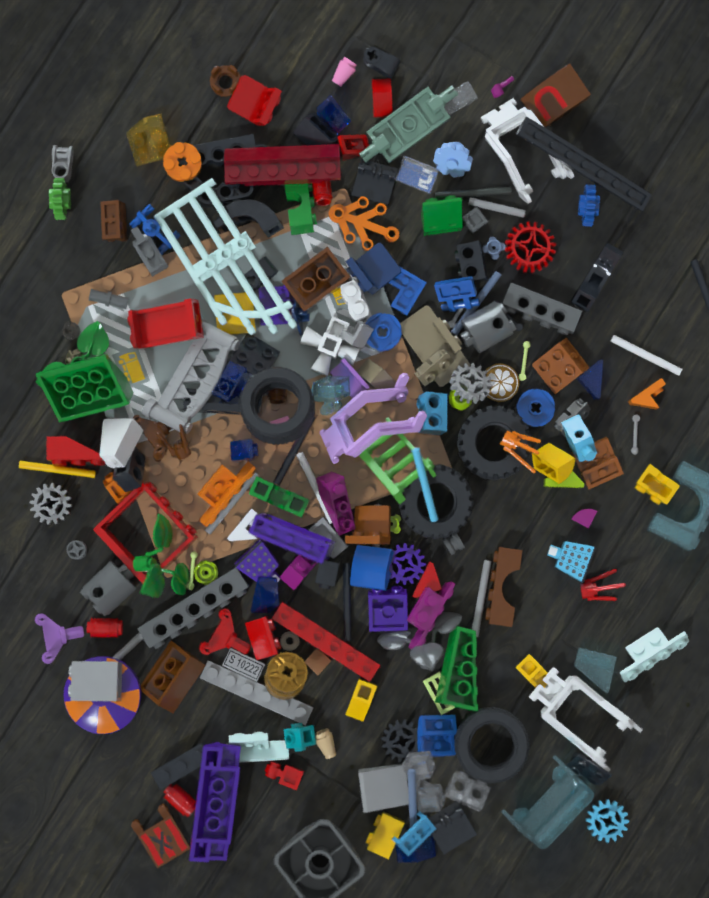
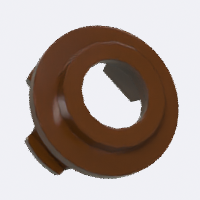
(217, 73)

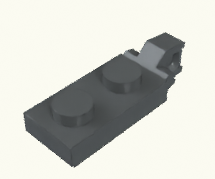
(148, 252)

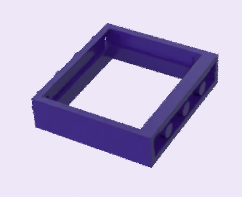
(292, 537)

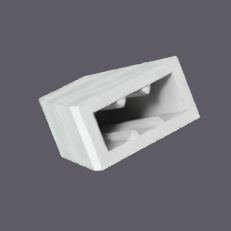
(119, 440)

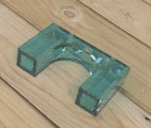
(685, 534)

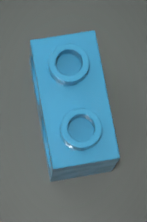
(437, 414)

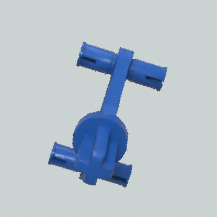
(152, 228)

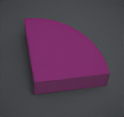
(584, 517)

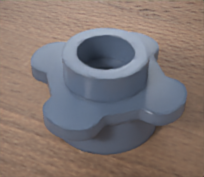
(488, 248)

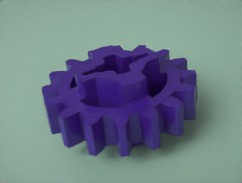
(417, 569)

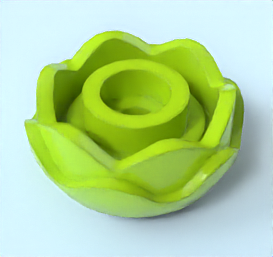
(456, 403)
(200, 575)

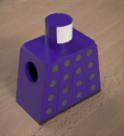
(258, 562)

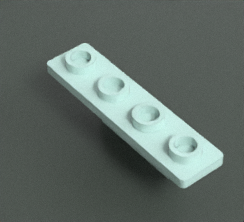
(650, 650)
(258, 747)

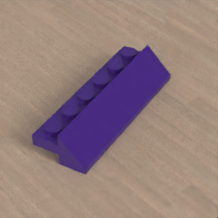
(215, 802)

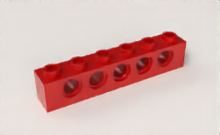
(326, 641)

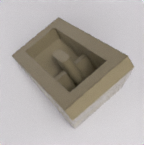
(375, 375)

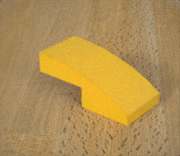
(532, 671)

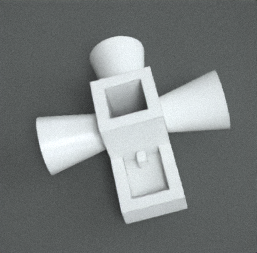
(329, 345)

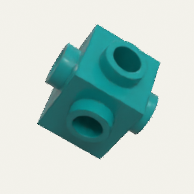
(299, 736)

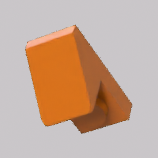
(644, 398)

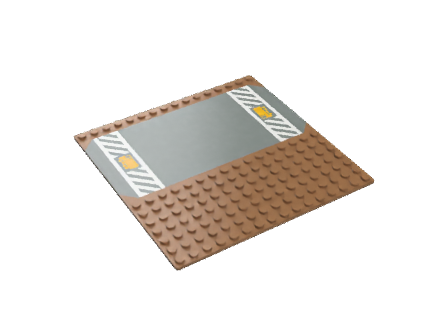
(211, 433)

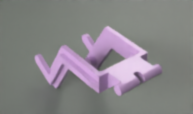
(338, 436)

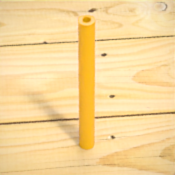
(57, 469)

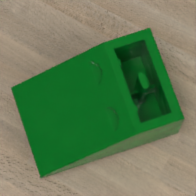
(441, 215)

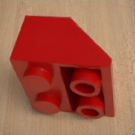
(262, 637)

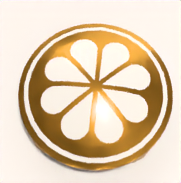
(503, 381)

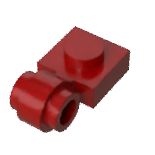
(288, 777)

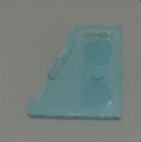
(596, 667)

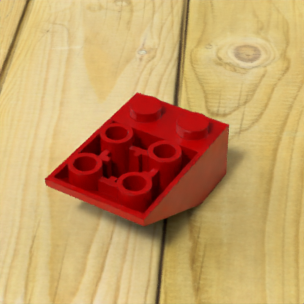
(64, 450)

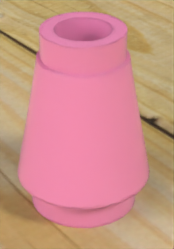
(344, 71)

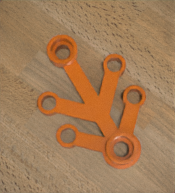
(360, 222)

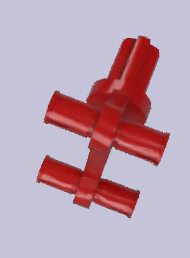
(224, 636)

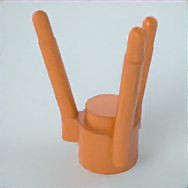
(511, 440)

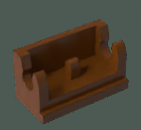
(113, 220)

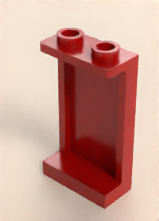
(165, 324)

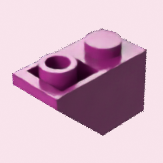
(298, 571)

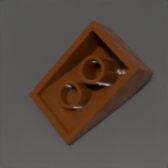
(316, 279)

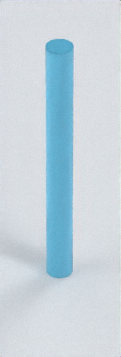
(424, 484)

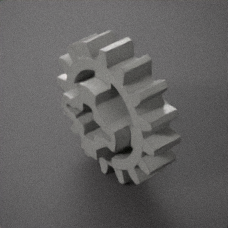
(471, 382)
(48, 495)

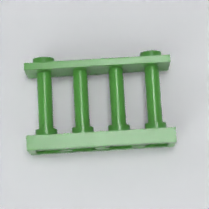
(387, 475)

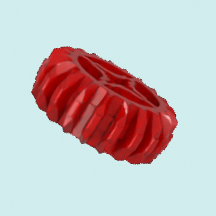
(522, 246)

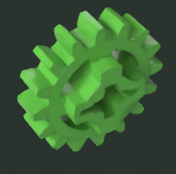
(59, 198)

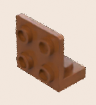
(560, 365)
(371, 525)

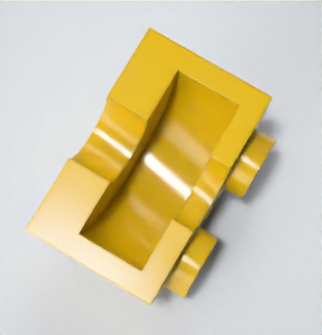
(656, 485)

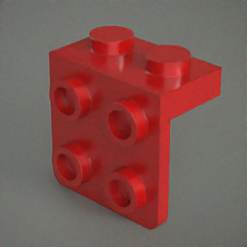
(254, 101)

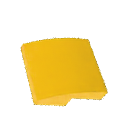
(234, 324)

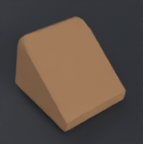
(317, 661)

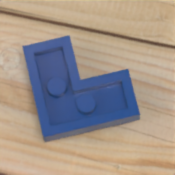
(410, 289)

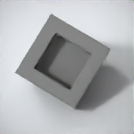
(359, 334)

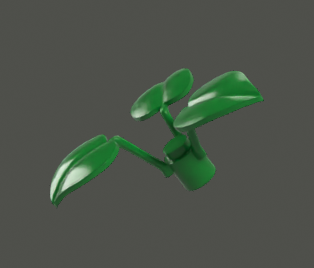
(91, 341)
(154, 580)

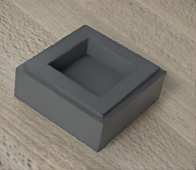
(474, 220)

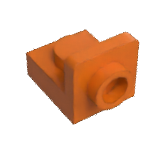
(114, 489)

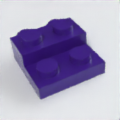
(388, 609)

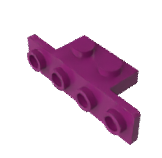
(426, 611)

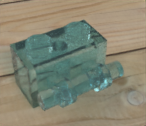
(331, 391)

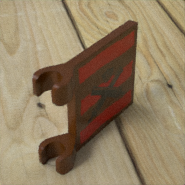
(163, 840)

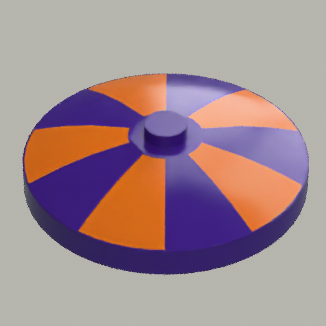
(107, 716)

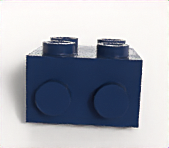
(373, 269)

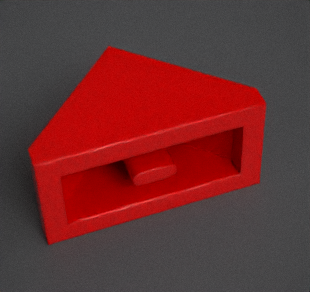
(382, 97)
(351, 145)
(428, 579)

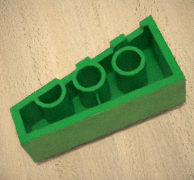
(459, 671)

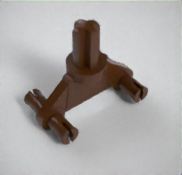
(150, 429)

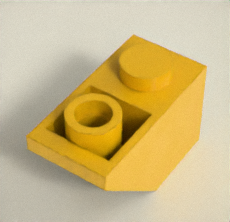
(361, 700)

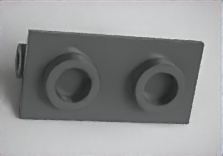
(577, 407)

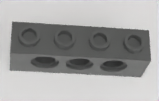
(570, 314)

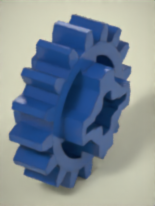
(588, 205)

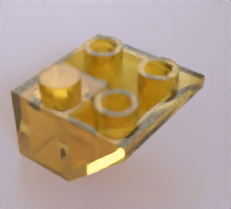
(148, 140)

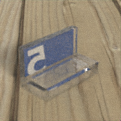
(417, 174)

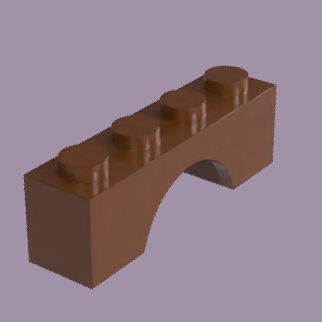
(500, 611)

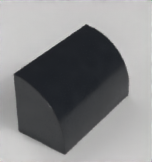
(315, 132)

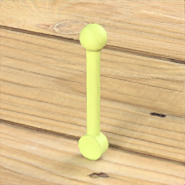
(522, 376)
(190, 586)

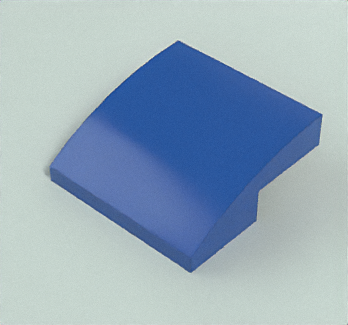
(371, 567)
(437, 734)

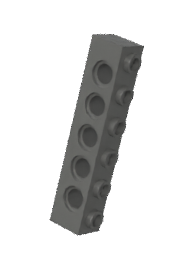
(149, 629)

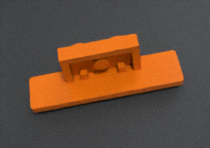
(221, 489)

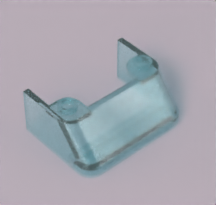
(554, 809)

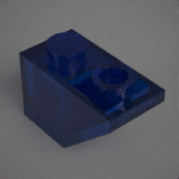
(231, 382)
(243, 450)

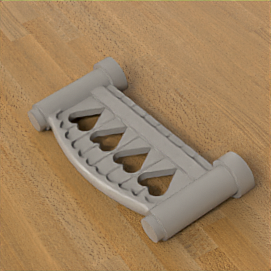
(166, 409)

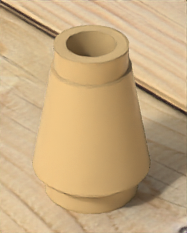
(325, 742)

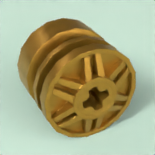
(280, 685)

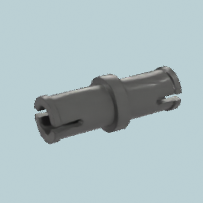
(108, 299)

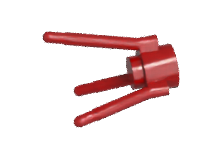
(588, 589)

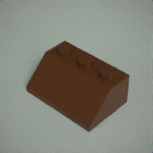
(172, 677)

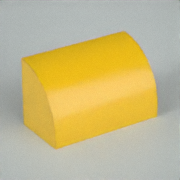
(553, 463)

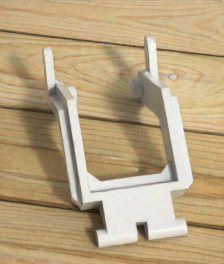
(505, 121)
(555, 694)

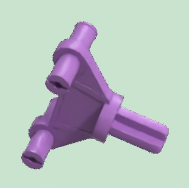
(55, 636)

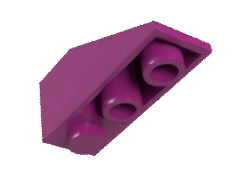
(336, 501)

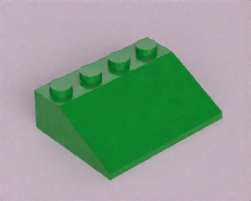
(85, 387)

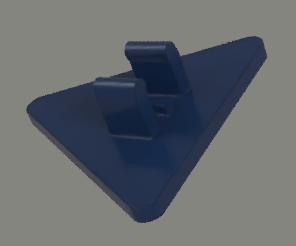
(299, 316)

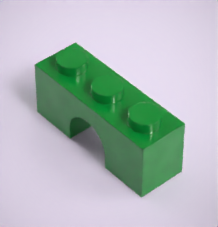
(301, 218)
(279, 497)

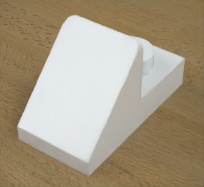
(240, 532)

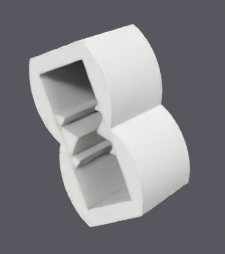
(352, 297)

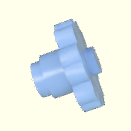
(453, 159)

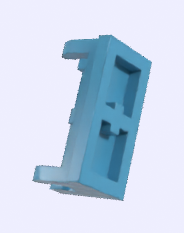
(415, 835)

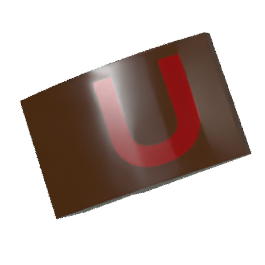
(556, 96)

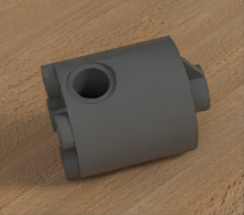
(480, 329)
(114, 585)

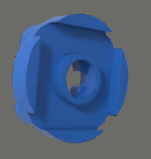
(393, 335)
(546, 410)

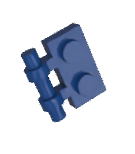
(455, 289)

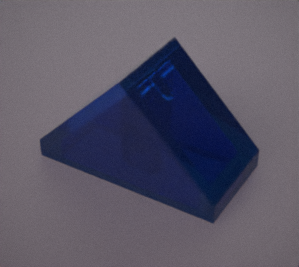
(333, 114)
(592, 380)
(265, 595)
(423, 852)

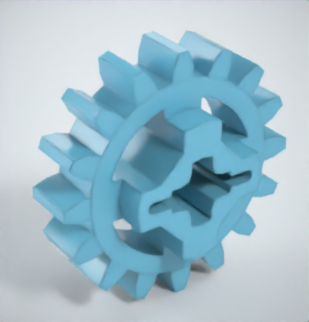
(610, 812)

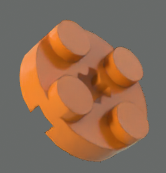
(184, 172)

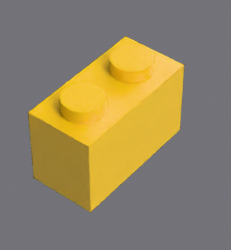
(386, 828)

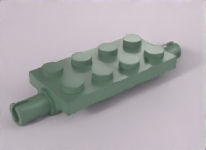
(408, 124)

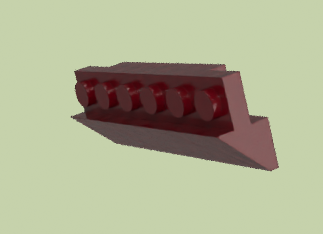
(282, 165)

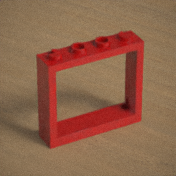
(118, 548)

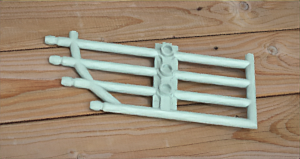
(221, 258)

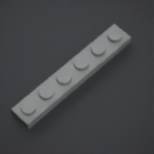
(255, 692)

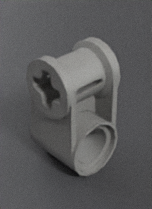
(62, 159)

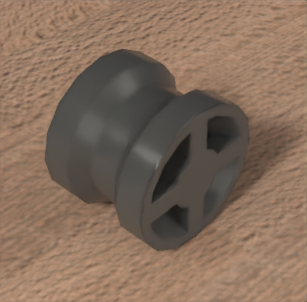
(453, 543)
(73, 549)

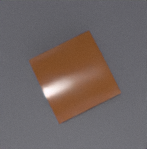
(602, 467)

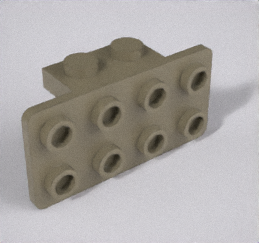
(428, 335)

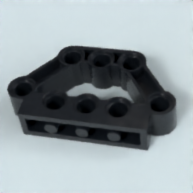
(209, 150)

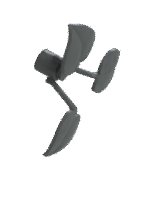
(427, 654)

